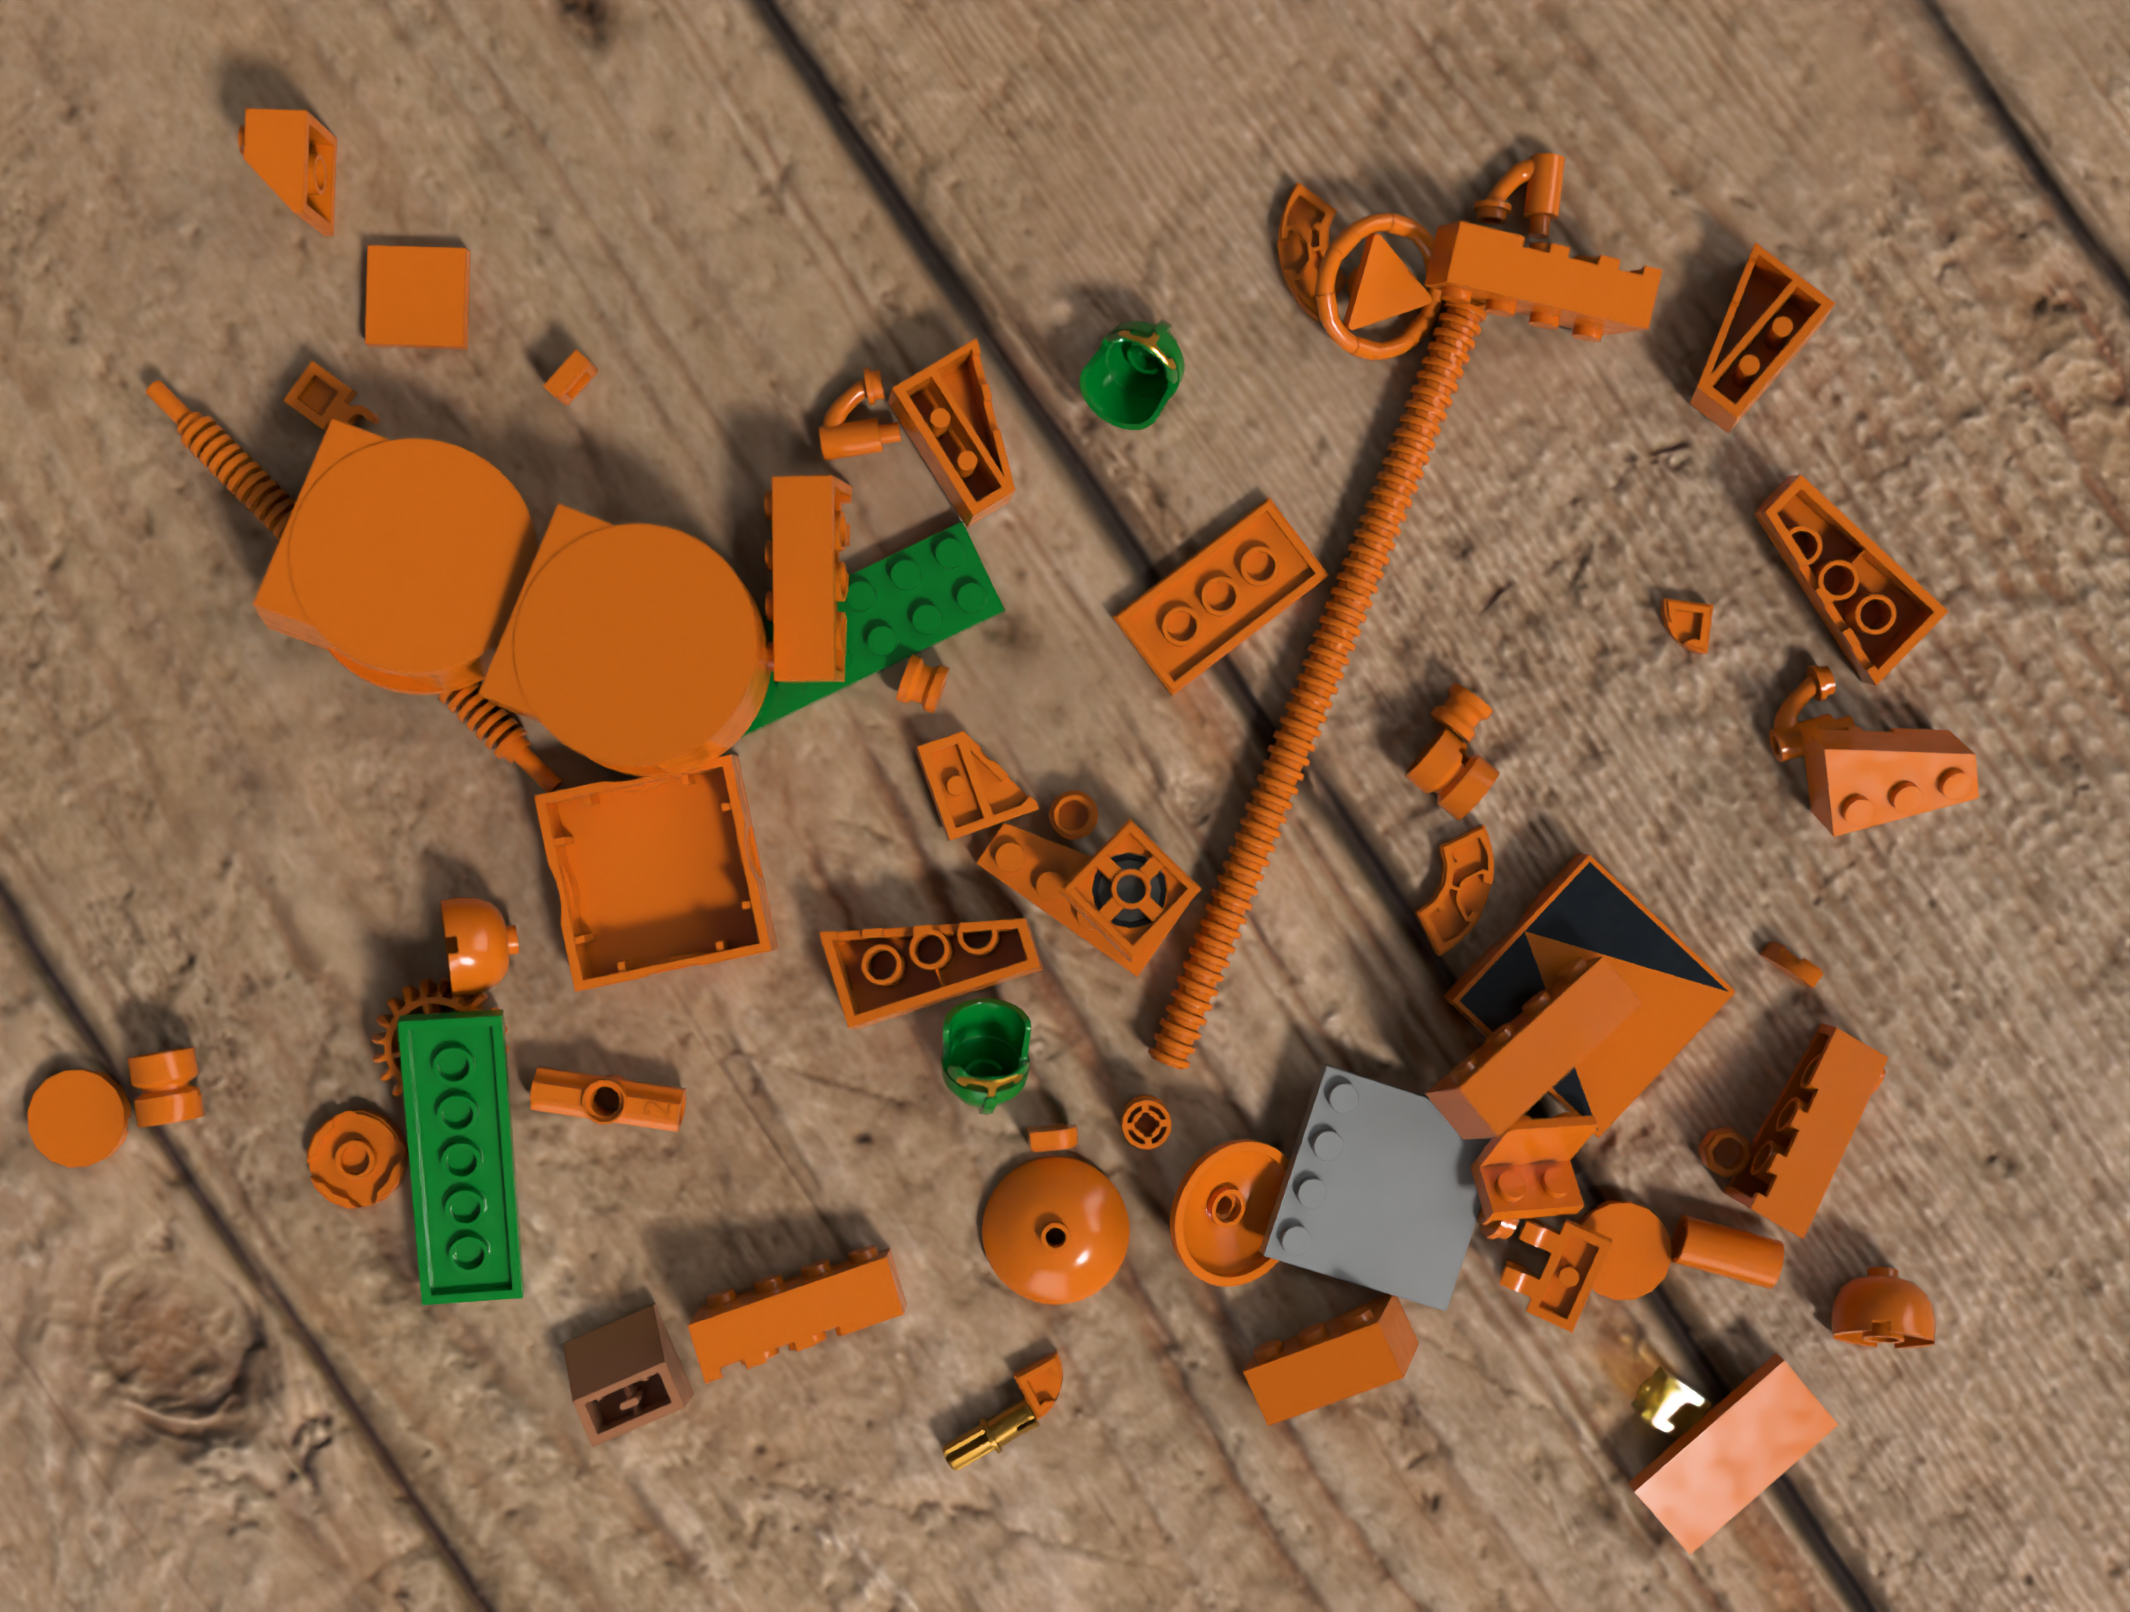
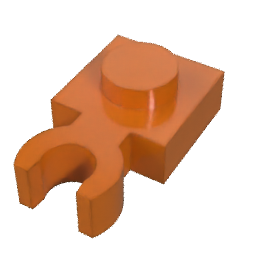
(323, 397)

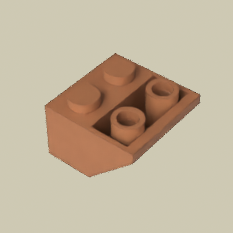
(625, 1375)

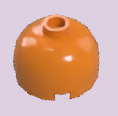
(476, 944)
(1883, 1311)

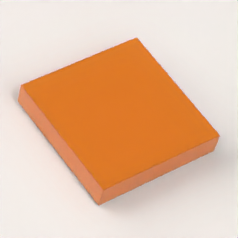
(417, 297)

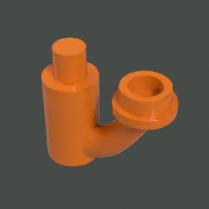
(1543, 193)
(859, 437)
(1787, 734)

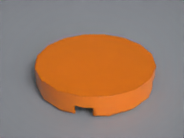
(78, 1117)
(357, 1158)
(1638, 1250)

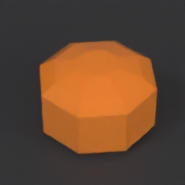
(1725, 1151)

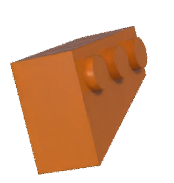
(956, 431)
(1332, 1360)

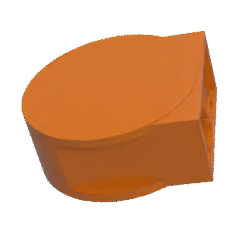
(400, 561)
(632, 647)

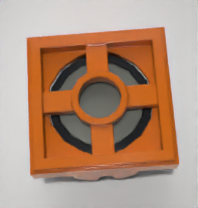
(1128, 892)

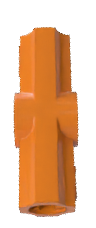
(577, 1096)

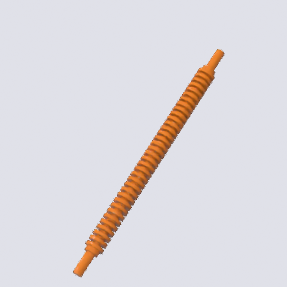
(274, 509)

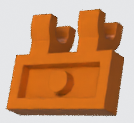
(1567, 1274)

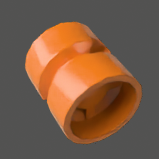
(1452, 774)
(166, 1087)

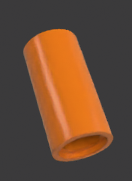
(1727, 1251)

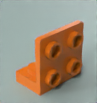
(1530, 1168)

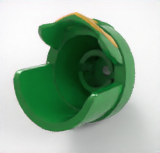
(1133, 374)
(985, 1052)

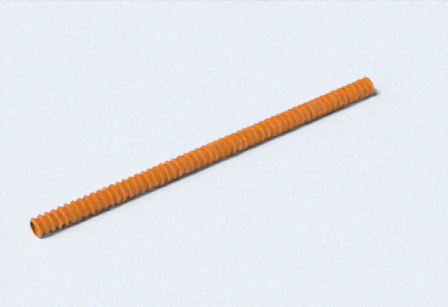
(1318, 680)

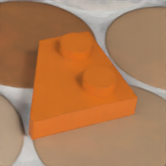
(969, 786)

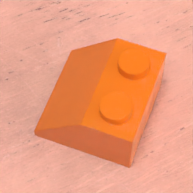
(294, 160)

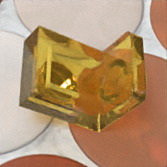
(1669, 1403)

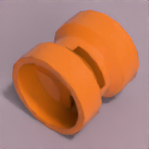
(1145, 1112)

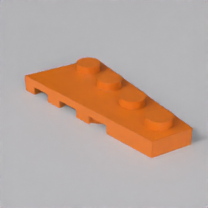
(1039, 870)

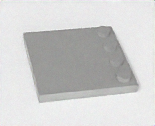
(1377, 1191)

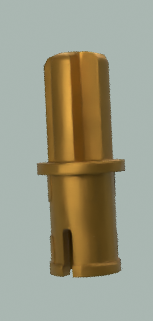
(990, 1435)

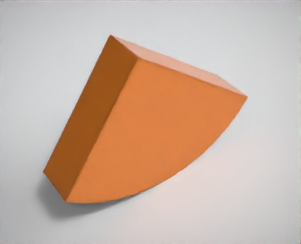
(1688, 623)
(1800, 971)
(1041, 1382)

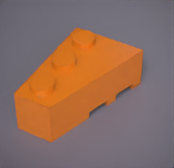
(1760, 335)
(1884, 776)

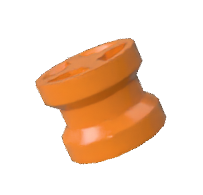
(922, 684)
(1461, 712)

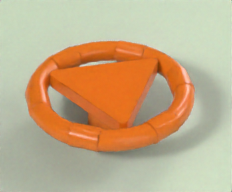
(1377, 287)

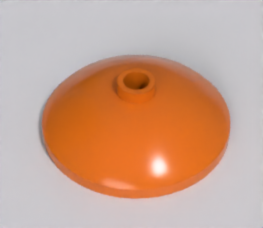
(1063, 1196)
(1225, 1240)

